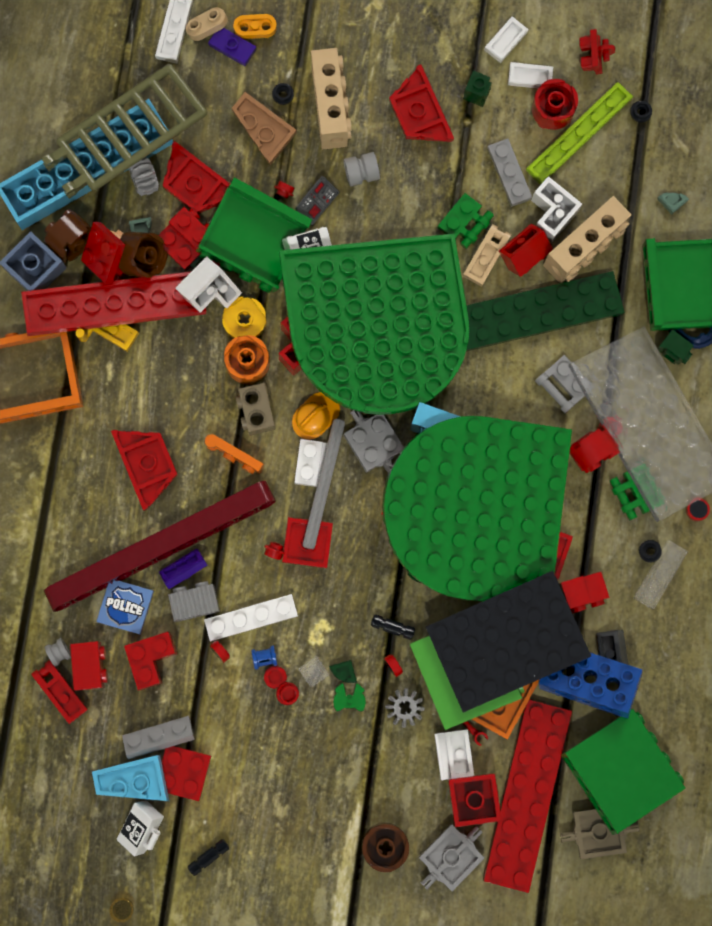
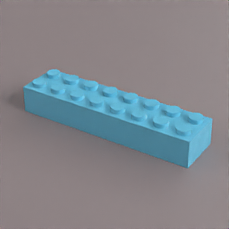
(39, 192)

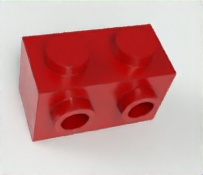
(526, 250)
(88, 666)

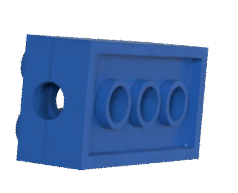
(597, 694)

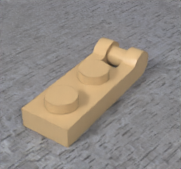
(486, 256)

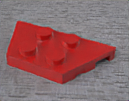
(419, 110)
(193, 181)
(146, 463)

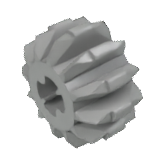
(144, 177)
(412, 705)

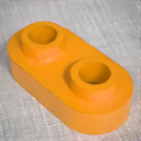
(255, 26)

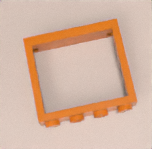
(49, 406)

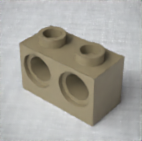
(260, 408)

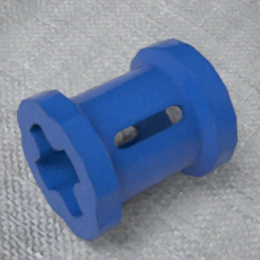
(264, 657)

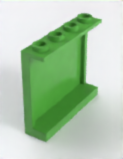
(442, 692)

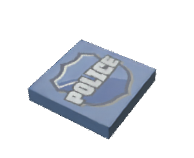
(125, 606)

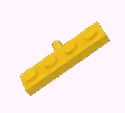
(120, 335)

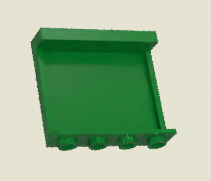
(249, 234)
(678, 283)
(624, 772)

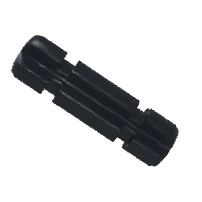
(393, 627)
(208, 857)

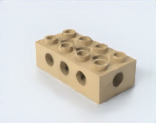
(331, 98)
(588, 240)

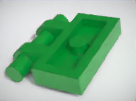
(460, 216)
(627, 506)

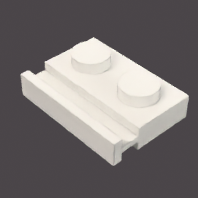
(309, 462)
(454, 754)

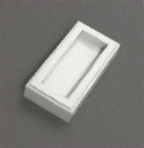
(506, 39)
(528, 75)

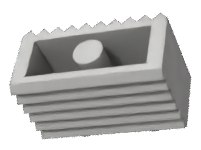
(193, 602)

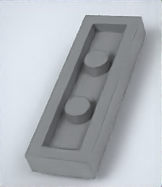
(509, 172)
(158, 737)

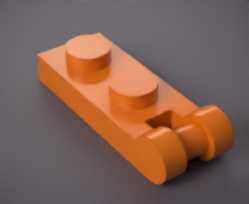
(232, 453)

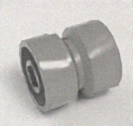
(361, 169)

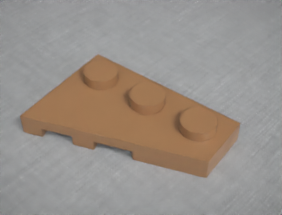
(263, 126)

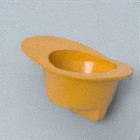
(315, 416)

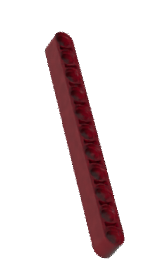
(159, 546)

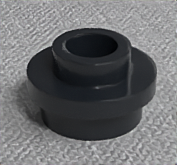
(283, 87)
(641, 105)
(650, 544)

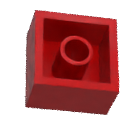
(474, 800)

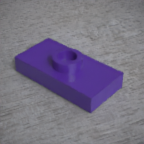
(232, 46)
(182, 568)

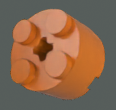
(243, 347)

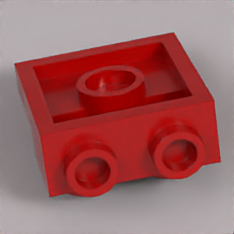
(183, 237)

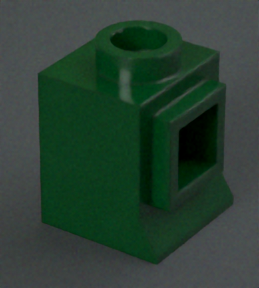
(477, 89)
(676, 348)

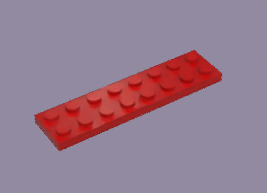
(105, 304)
(527, 796)

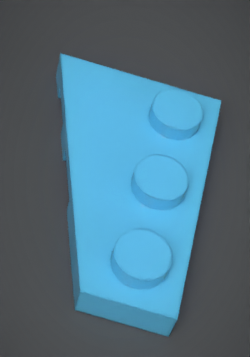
(133, 780)

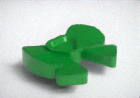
(356, 701)

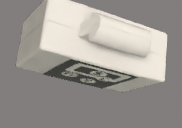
(308, 239)
(140, 828)

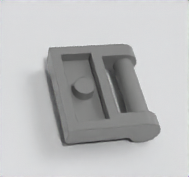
(562, 374)

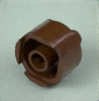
(67, 236)
(142, 254)
(393, 857)

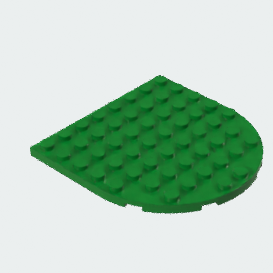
(377, 320)
(478, 504)

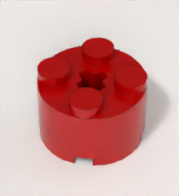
(562, 111)
(592, 448)

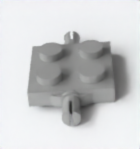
(373, 441)
(451, 857)

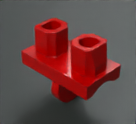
(593, 43)

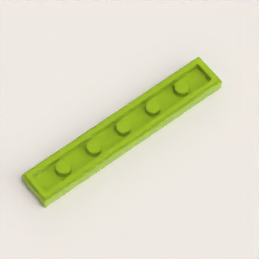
(579, 133)

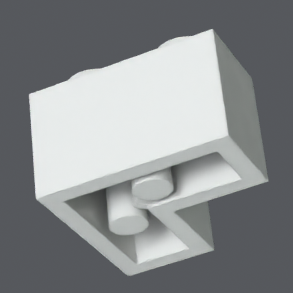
(558, 205)
(205, 284)

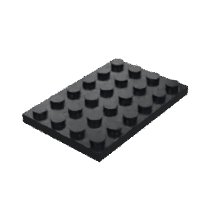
(508, 641)

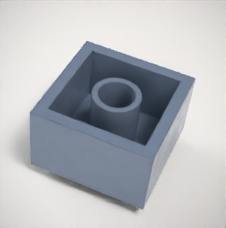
(32, 264)

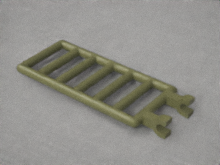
(85, 178)

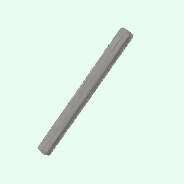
(323, 484)

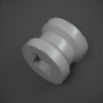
(57, 652)

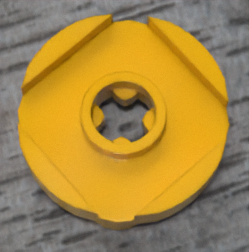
(244, 306)

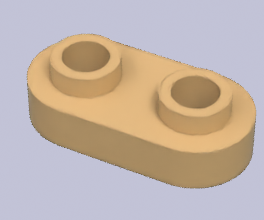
(206, 24)

